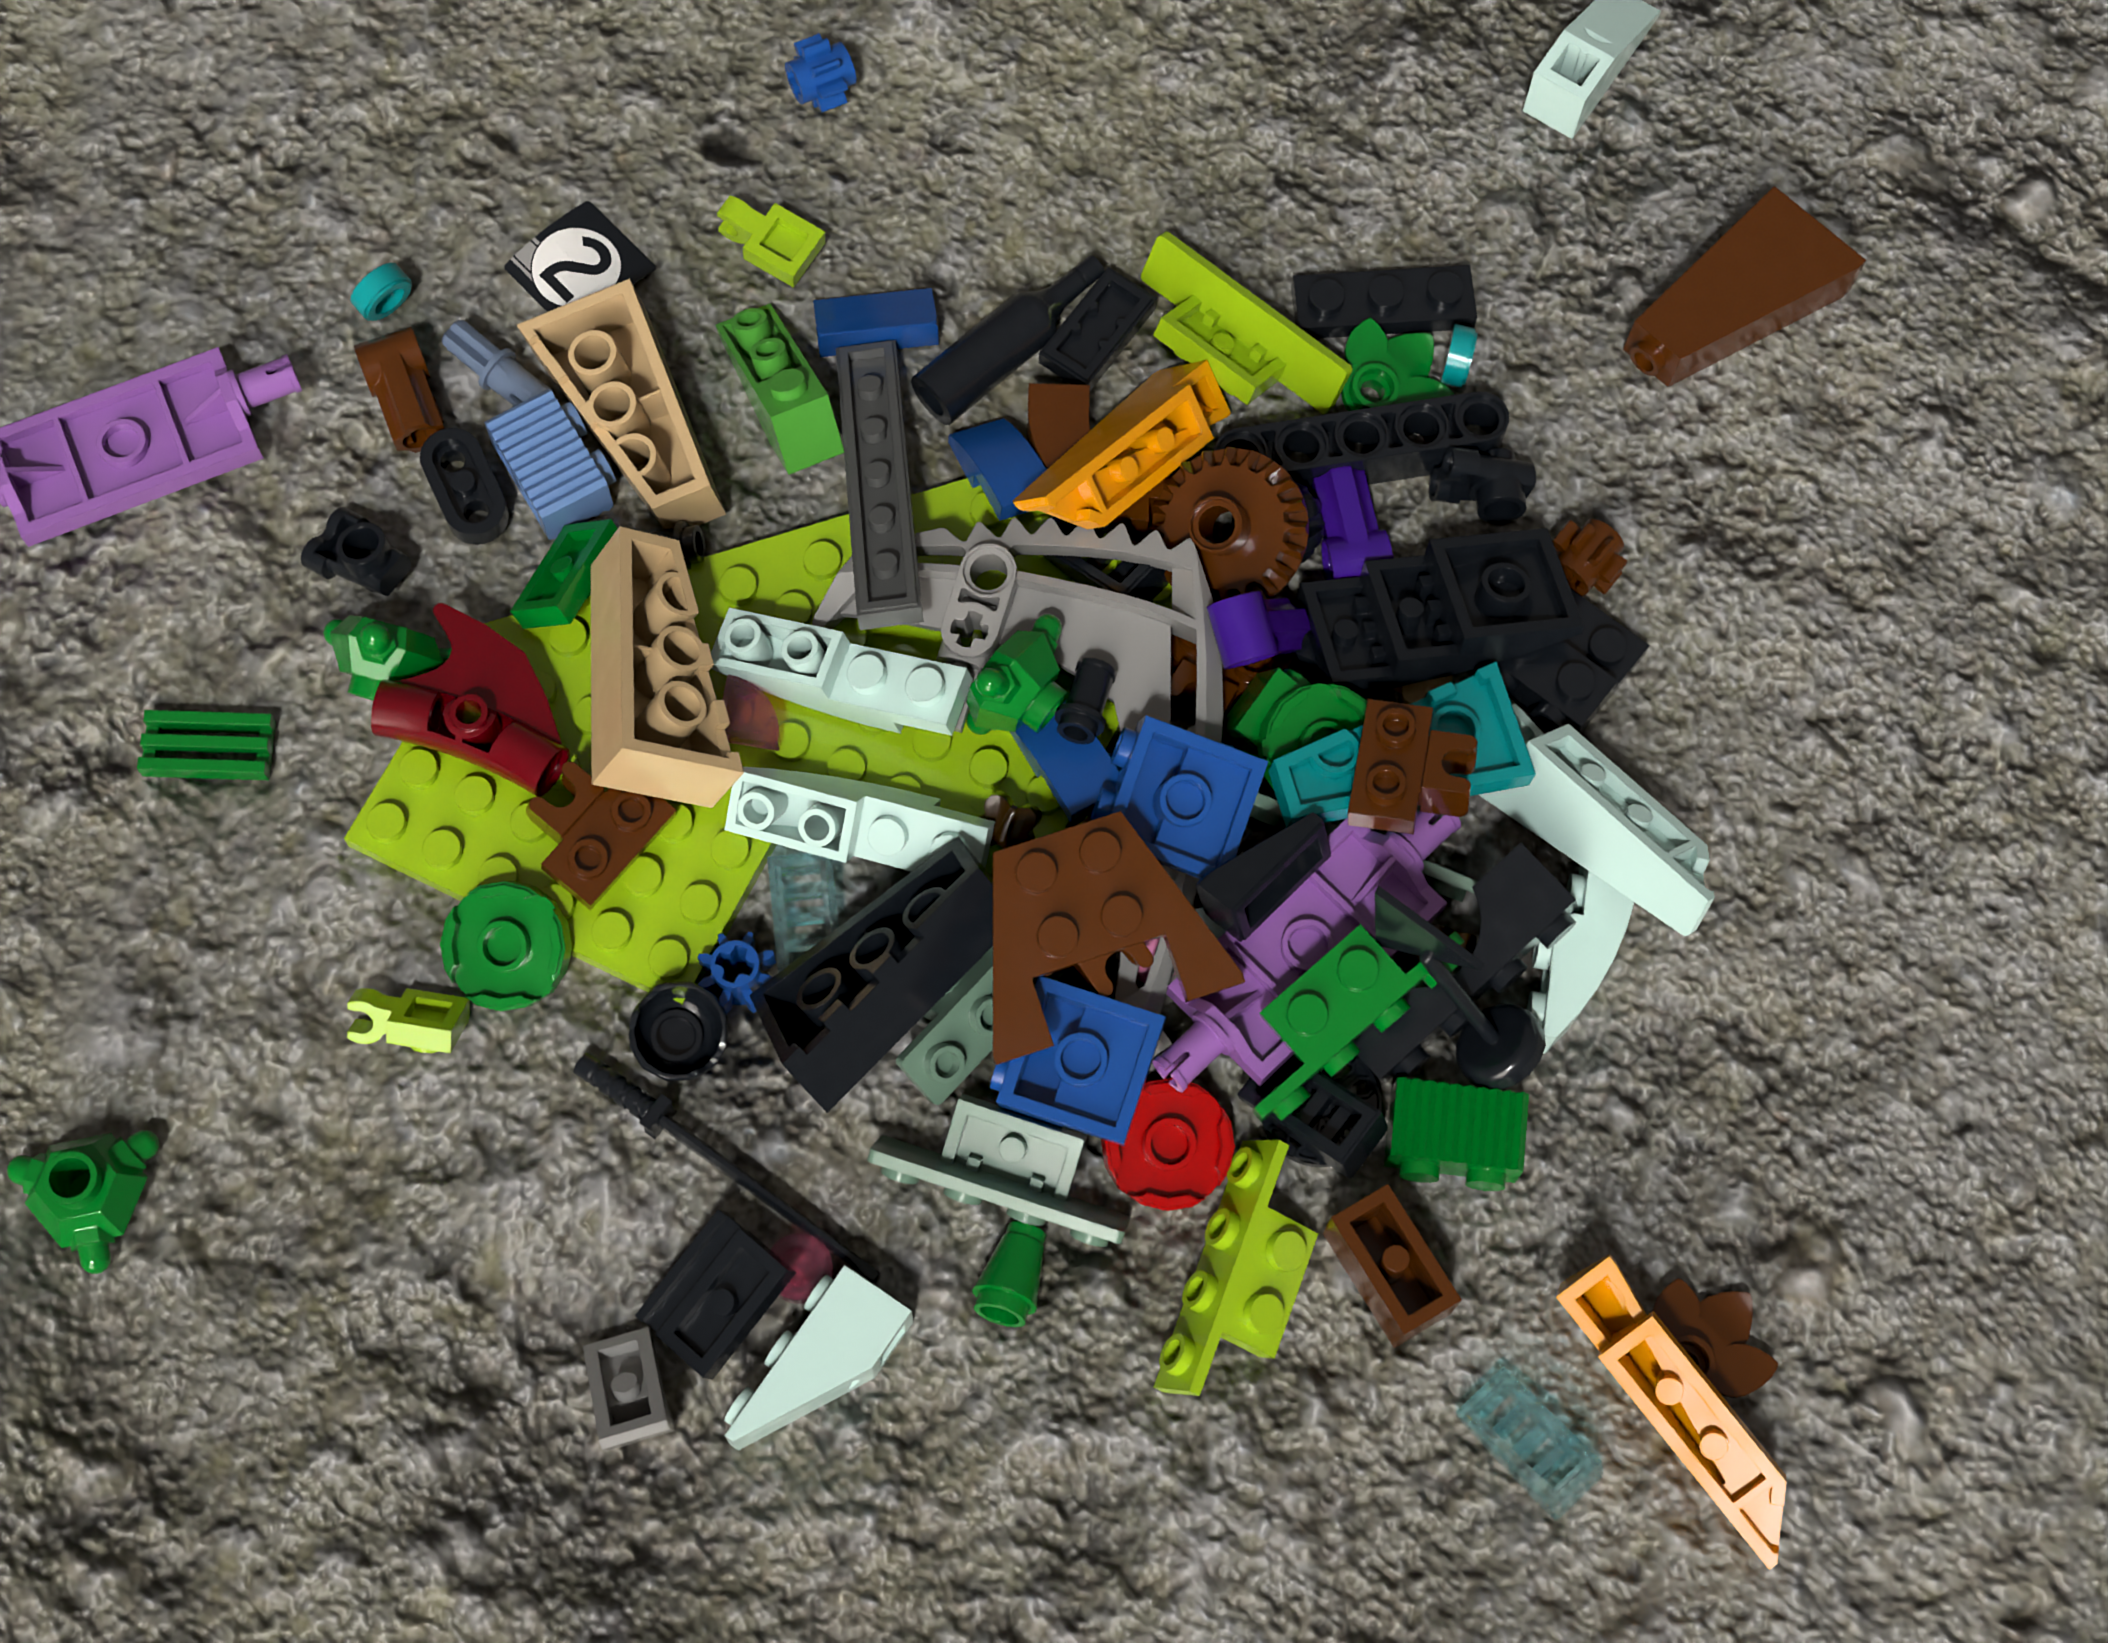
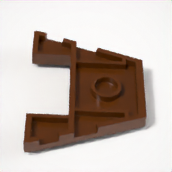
(1081, 900)

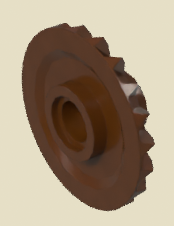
(1267, 514)

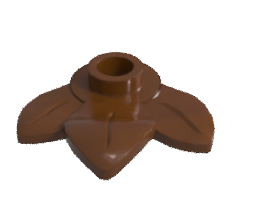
(1716, 1336)

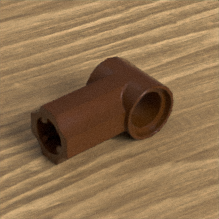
(399, 380)

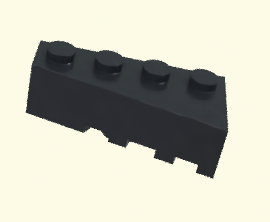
(878, 974)

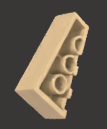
(623, 390)
(650, 678)

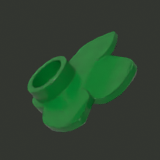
(1390, 367)

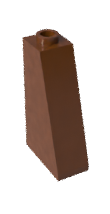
(1742, 289)

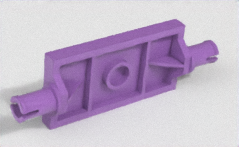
(134, 442)
(1298, 936)

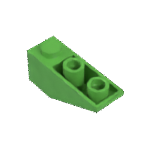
(781, 388)

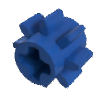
(820, 73)
(728, 958)

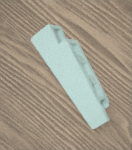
(1609, 825)

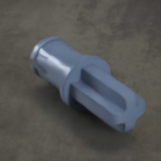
(495, 367)

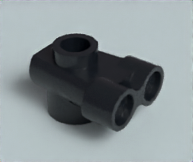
(1489, 478)
(356, 552)

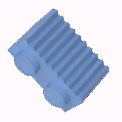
(550, 463)

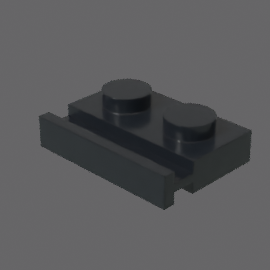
(715, 1294)

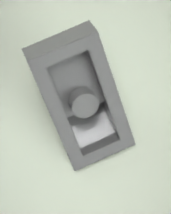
(627, 1389)

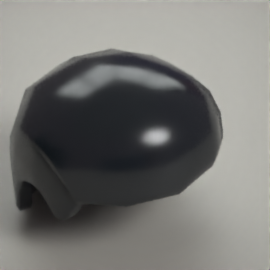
(676, 1038)

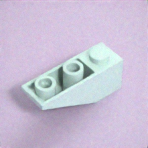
(1586, 62)
(834, 1351)

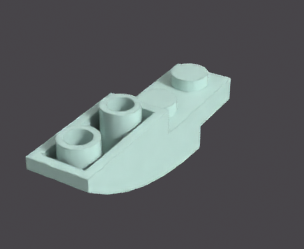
(840, 678)
(849, 818)
(1581, 958)

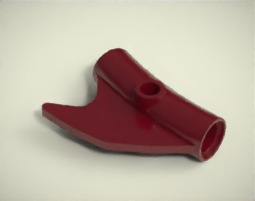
(477, 707)

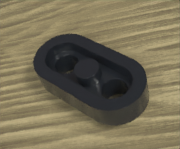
(466, 490)

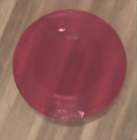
(807, 1258)

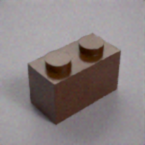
(1391, 1265)

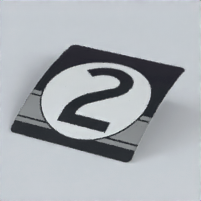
(576, 259)

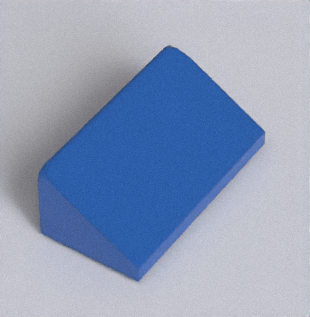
(871, 318)

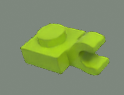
(774, 242)
(416, 1020)

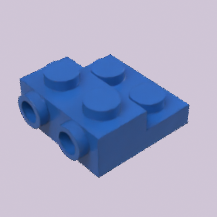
(1182, 794)
(1093, 1069)

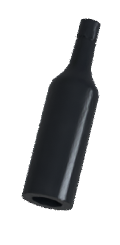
(998, 345)

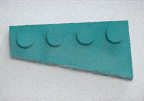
(1323, 772)

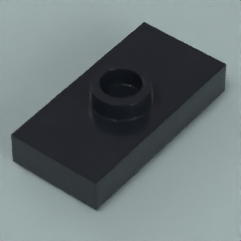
(1097, 329)

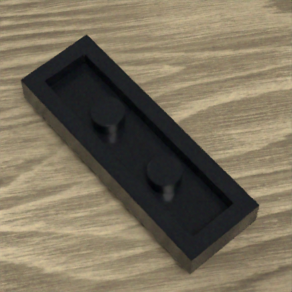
(1395, 299)

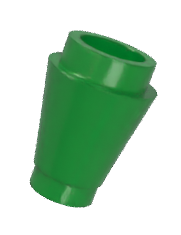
(1011, 1278)

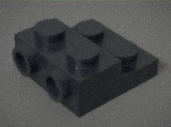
(1576, 675)

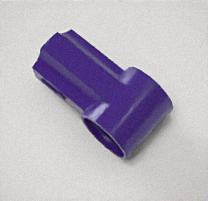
(1350, 523)
(1256, 628)

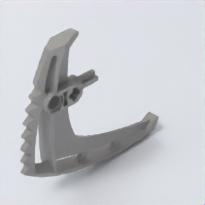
(1095, 624)

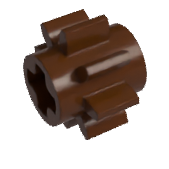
(1590, 555)

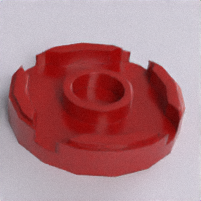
(1173, 1149)

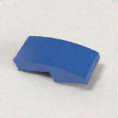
(998, 461)
(1070, 769)

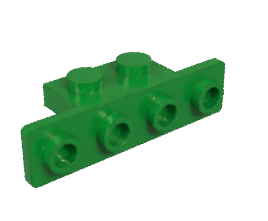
(1333, 1007)

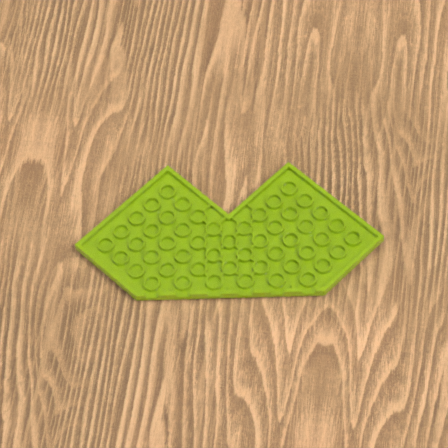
(471, 827)

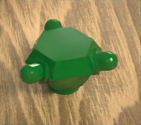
(380, 651)
(1019, 682)
(86, 1190)

